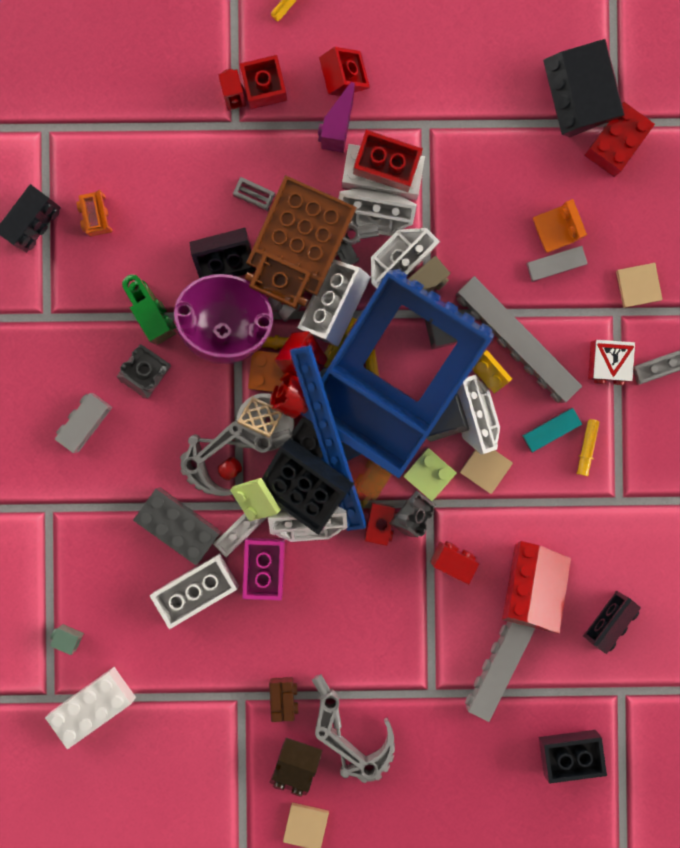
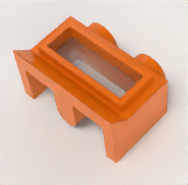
(93, 213)

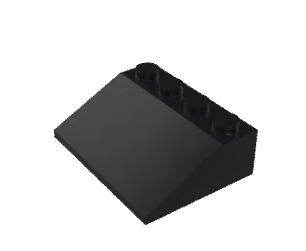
(583, 87)
(305, 485)

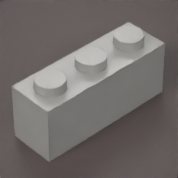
(83, 422)

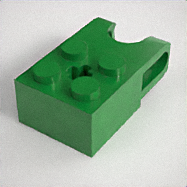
(148, 311)

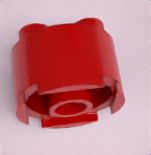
(289, 397)

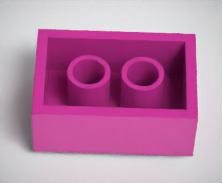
(263, 568)

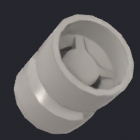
(284, 311)

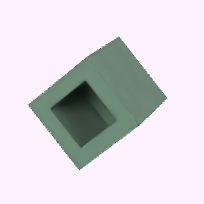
(66, 639)

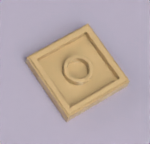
(639, 285)
(486, 469)
(305, 826)

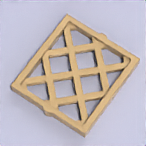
(255, 428)

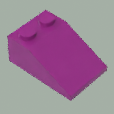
(335, 126)

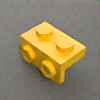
(491, 372)

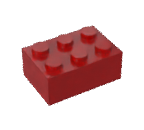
(619, 140)
(387, 161)

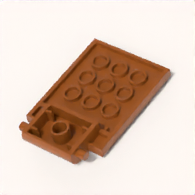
(298, 242)

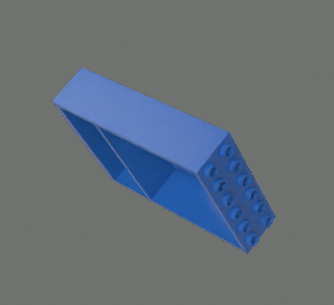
(372, 412)

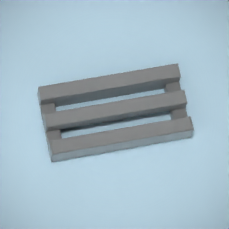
(263, 206)

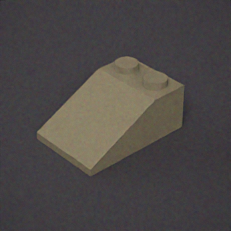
(432, 275)

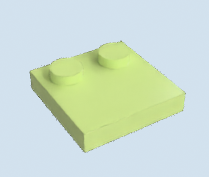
(429, 474)
(255, 499)

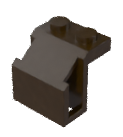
(296, 767)

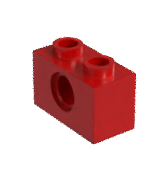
(232, 89)
(374, 534)

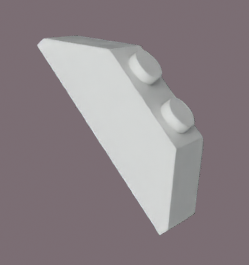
(380, 208)
(402, 252)
(480, 415)
(292, 530)

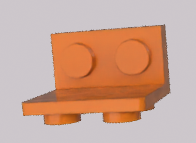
(560, 226)

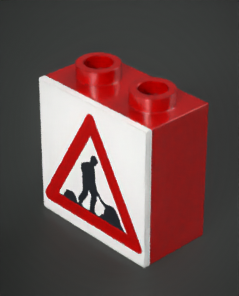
(611, 361)

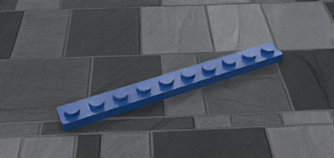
(326, 429)

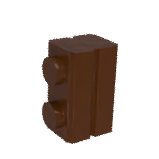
(282, 699)

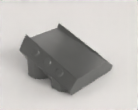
(143, 371)
(451, 422)
(413, 515)

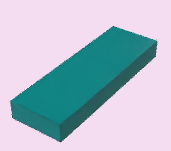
(552, 430)

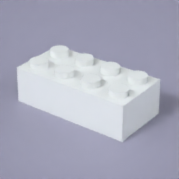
(353, 181)
(333, 308)
(194, 591)
(90, 708)

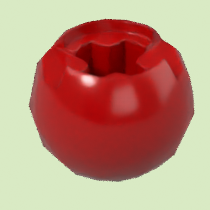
(229, 468)

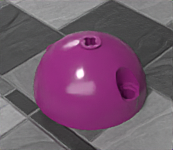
(223, 318)

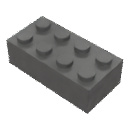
(177, 525)

